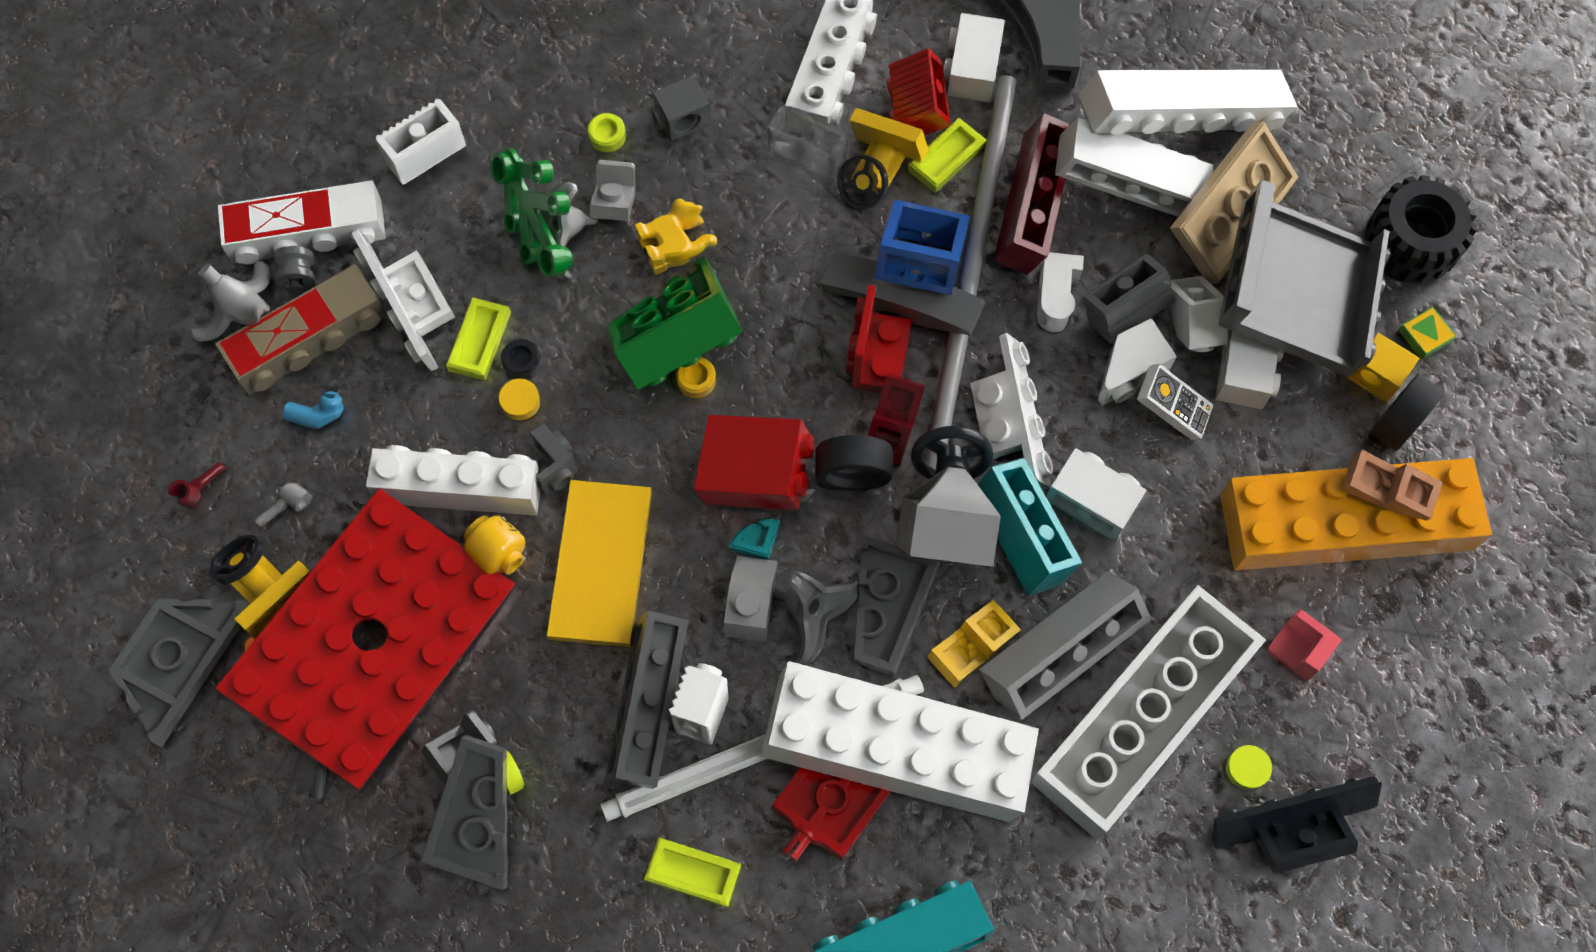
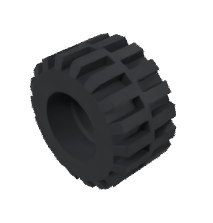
(1436, 208)

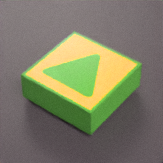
(1427, 333)

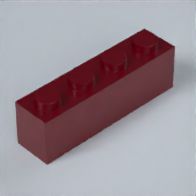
(1032, 198)

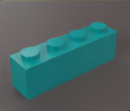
(943, 923)

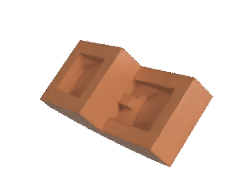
(1392, 488)

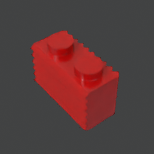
(919, 92)

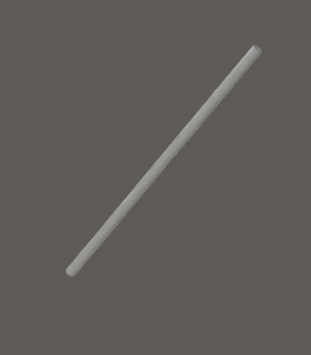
(973, 254)

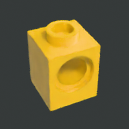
(1386, 369)

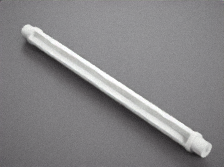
(709, 769)

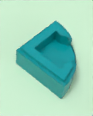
(756, 539)

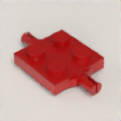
(826, 811)

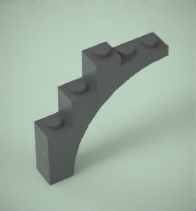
(1053, 38)

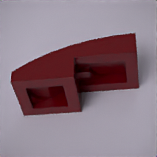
(897, 413)

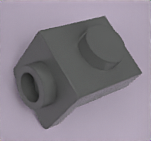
(556, 451)
(442, 750)

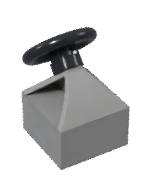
(949, 512)

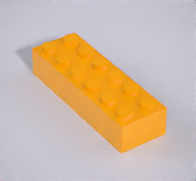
(1313, 521)

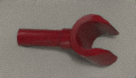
(193, 488)

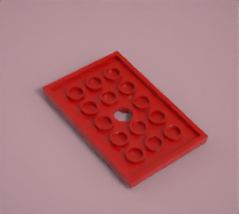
(353, 703)

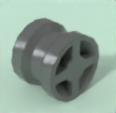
(294, 268)

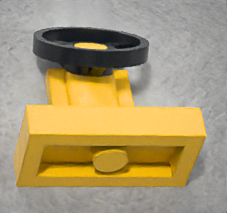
(888, 147)
(256, 581)

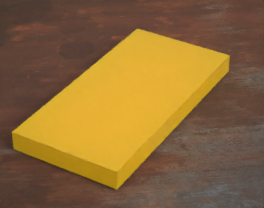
(600, 564)

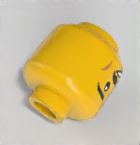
(494, 545)

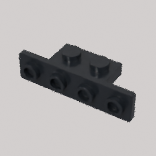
(1301, 827)

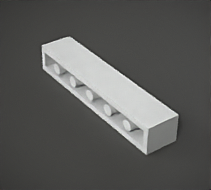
(1185, 100)

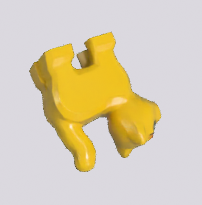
(672, 243)

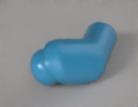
(315, 417)

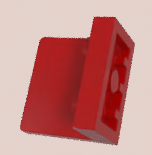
(876, 345)

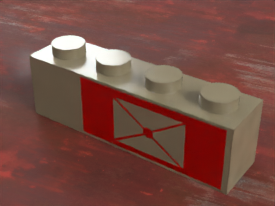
(302, 330)

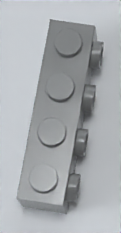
(1065, 644)

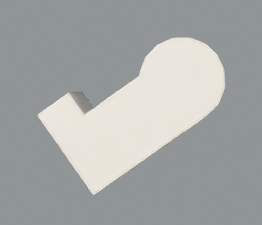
(1054, 296)

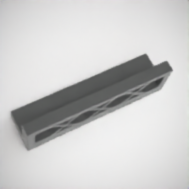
(646, 701)

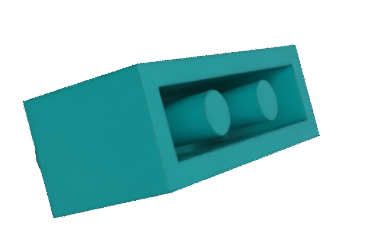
(1029, 528)

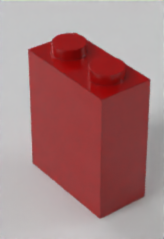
(754, 462)

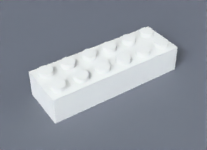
(1147, 712)
(900, 742)

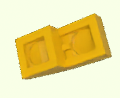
(973, 643)

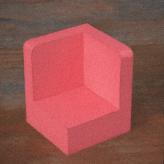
(1303, 645)

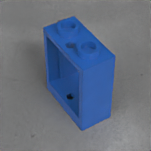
(936, 266)

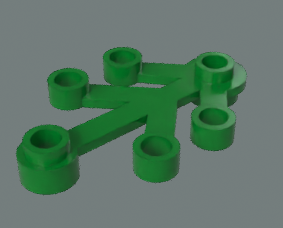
(510, 170)

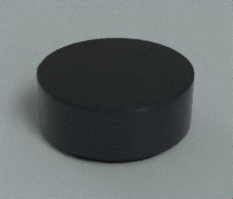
(521, 359)

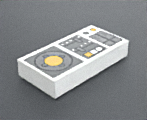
(1175, 402)

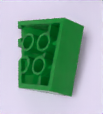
(674, 327)

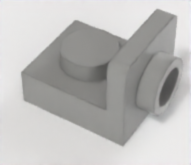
(613, 190)

